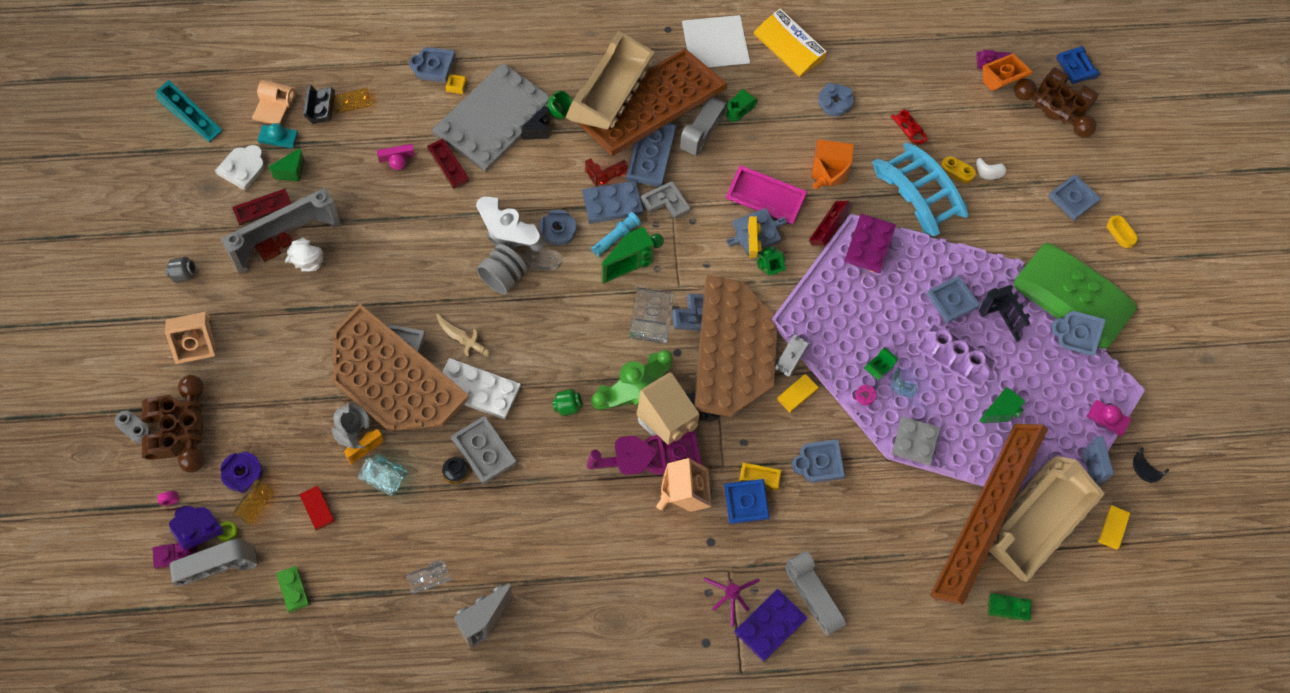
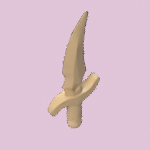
(463, 338)

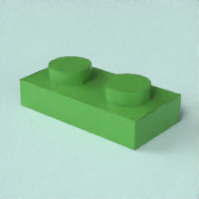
(292, 589)

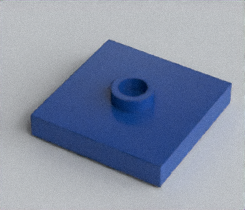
(746, 501)

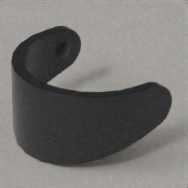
(1144, 470)

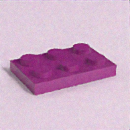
(870, 243)

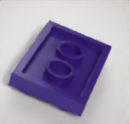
(770, 625)

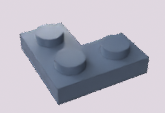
(690, 318)

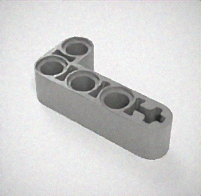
(695, 136)
(213, 560)
(802, 575)

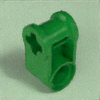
(740, 105)

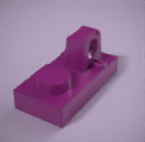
(988, 56)
(166, 554)

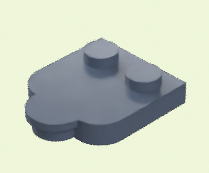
(433, 64)
(1079, 332)
(819, 462)

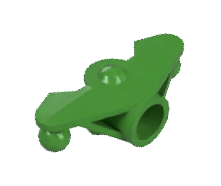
(631, 380)

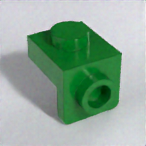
(881, 364)

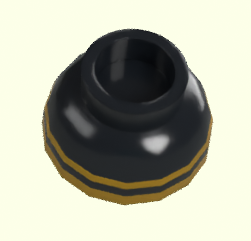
(455, 470)

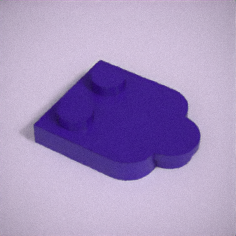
(194, 526)

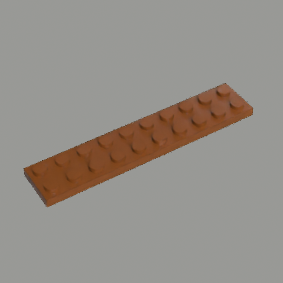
(988, 513)

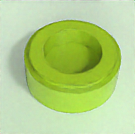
(230, 531)

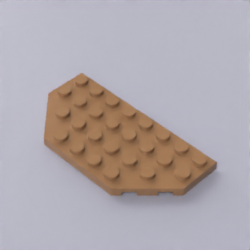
(734, 348)
(390, 376)

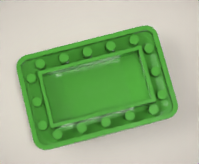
(1067, 284)

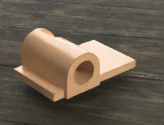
(273, 108)

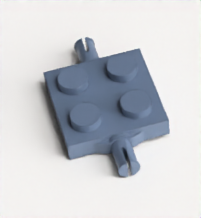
(768, 230)

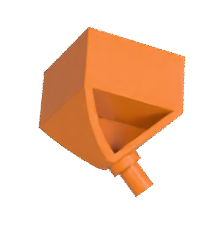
(831, 163)

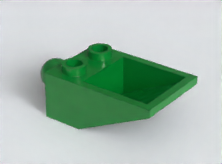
(630, 254)

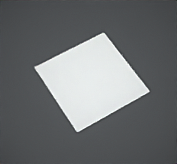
(717, 40)

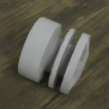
(501, 269)

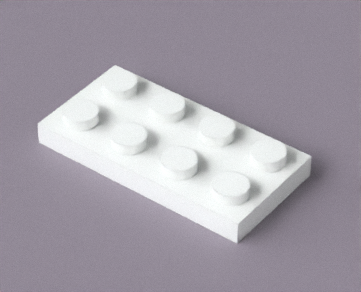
(486, 390)

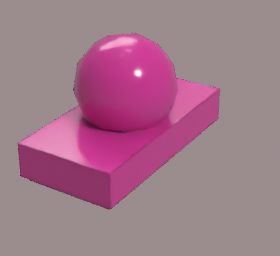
(396, 155)
(1109, 417)

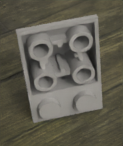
(481, 618)

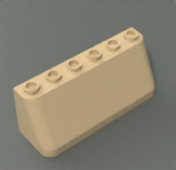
(611, 83)
(1044, 515)

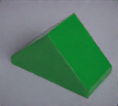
(288, 167)

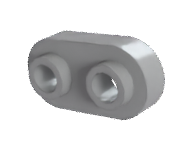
(131, 425)

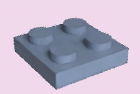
(1074, 197)
(952, 299)
(1098, 461)

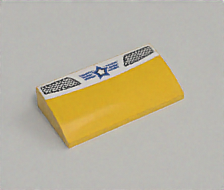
(790, 43)

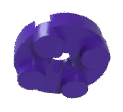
(239, 461)

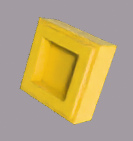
(456, 84)

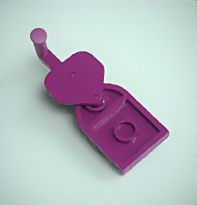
(637, 455)

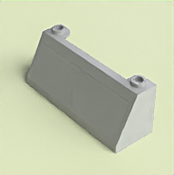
(315, 206)

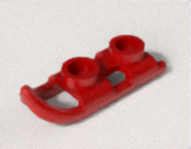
(913, 127)

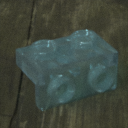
(382, 473)

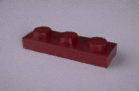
(448, 163)
(261, 206)
(830, 223)

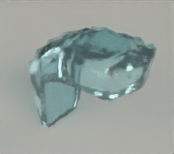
(902, 387)

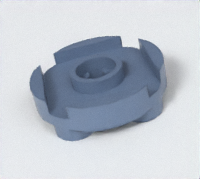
(837, 91)
(559, 237)

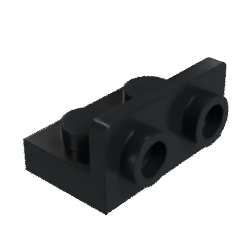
(318, 104)

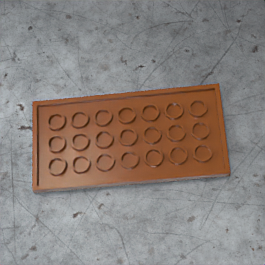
(661, 97)

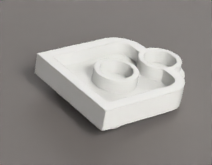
(242, 166)

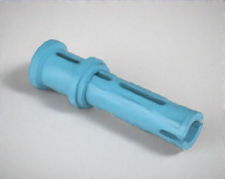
(621, 230)

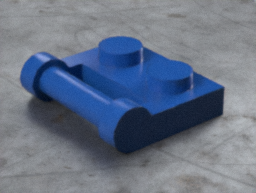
(1073, 66)

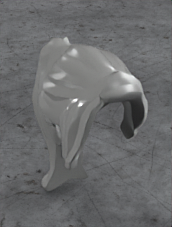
(348, 423)

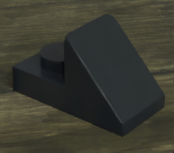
(537, 126)

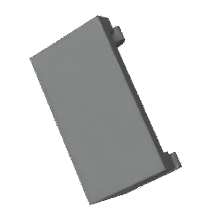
(792, 355)

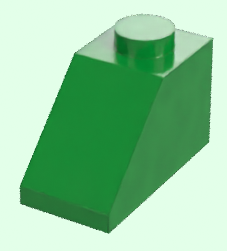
(1004, 408)

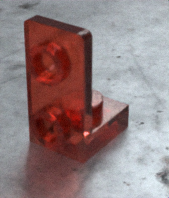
(602, 177)

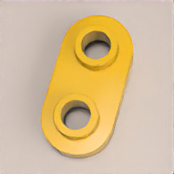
(958, 170)

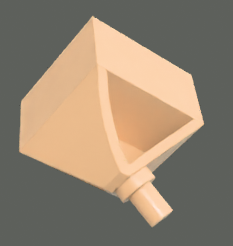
(190, 337)
(686, 486)

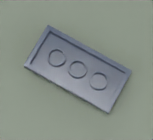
(651, 157)

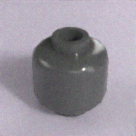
(181, 269)

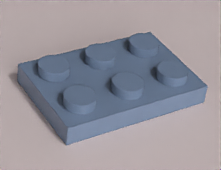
(612, 201)

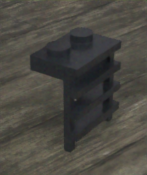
(1003, 301)

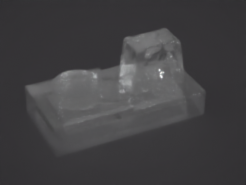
(428, 577)

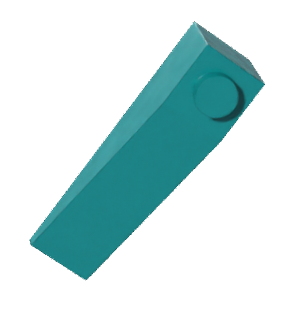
(188, 112)

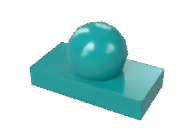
(277, 135)

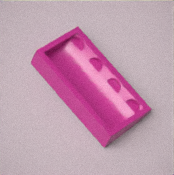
(761, 192)

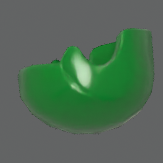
(559, 104)

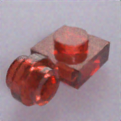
(269, 249)

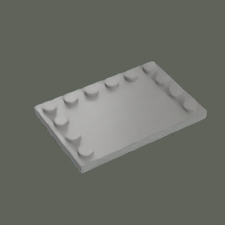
(491, 117)

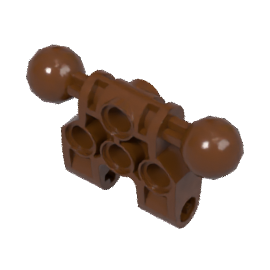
(1061, 101)
(184, 436)

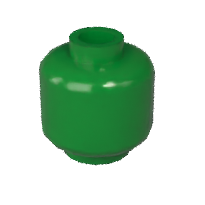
(567, 402)

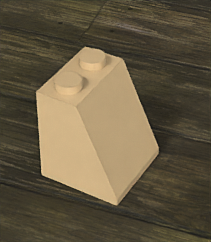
(667, 409)

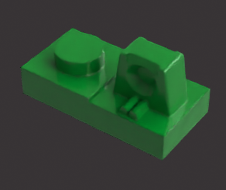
(1009, 607)

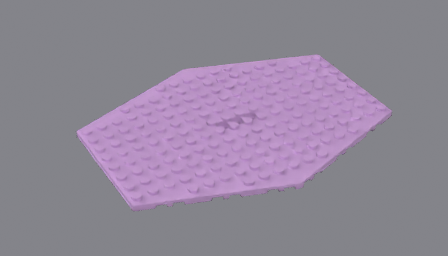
(858, 312)

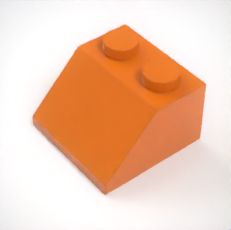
(1004, 72)

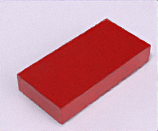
(316, 508)

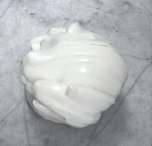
(304, 255)

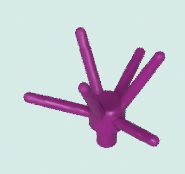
(732, 593)

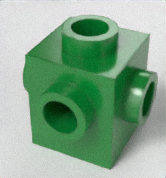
(771, 261)

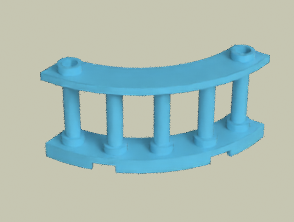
(887, 172)

